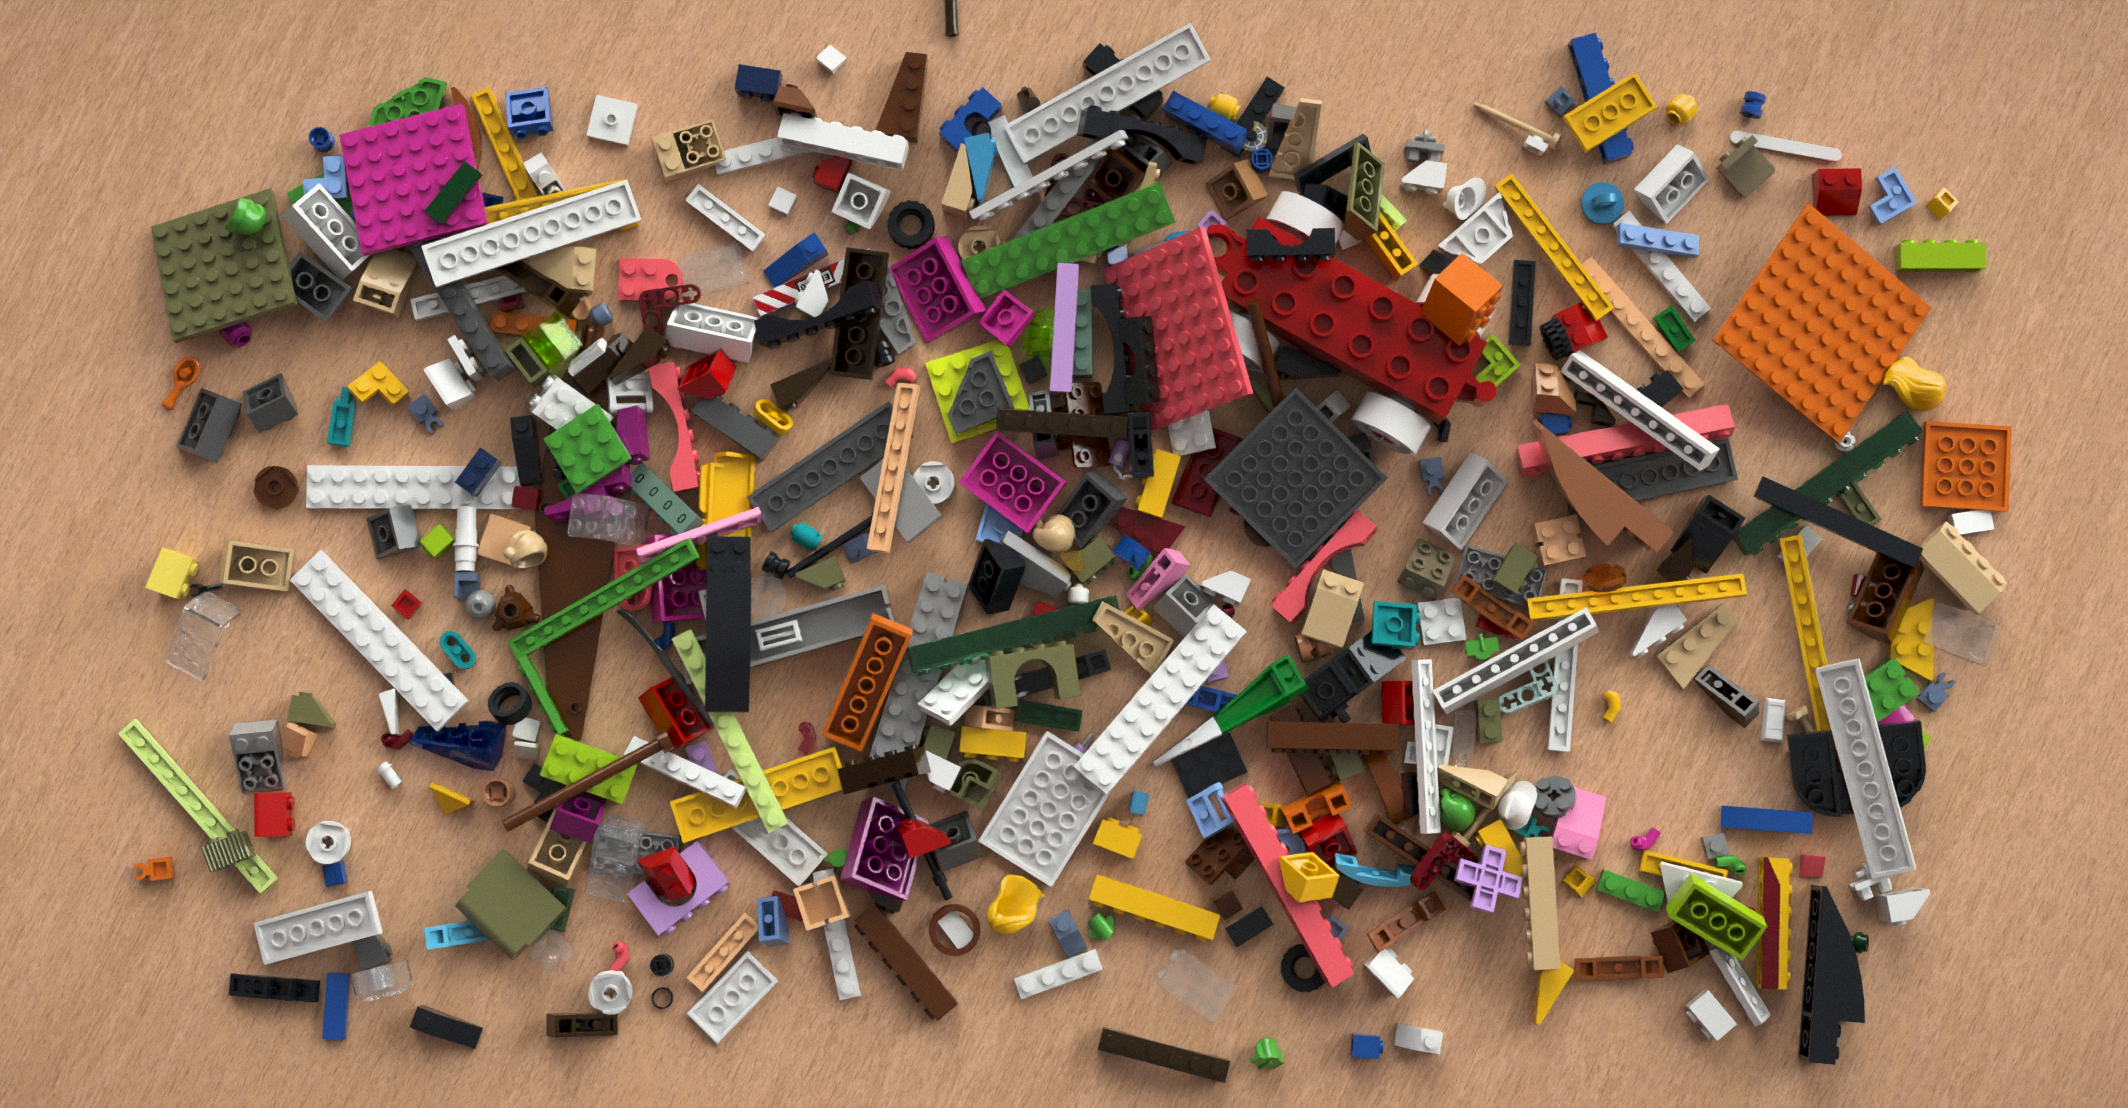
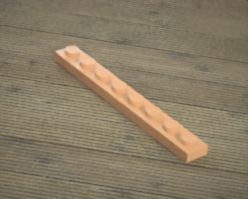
(1644, 332)
(893, 467)

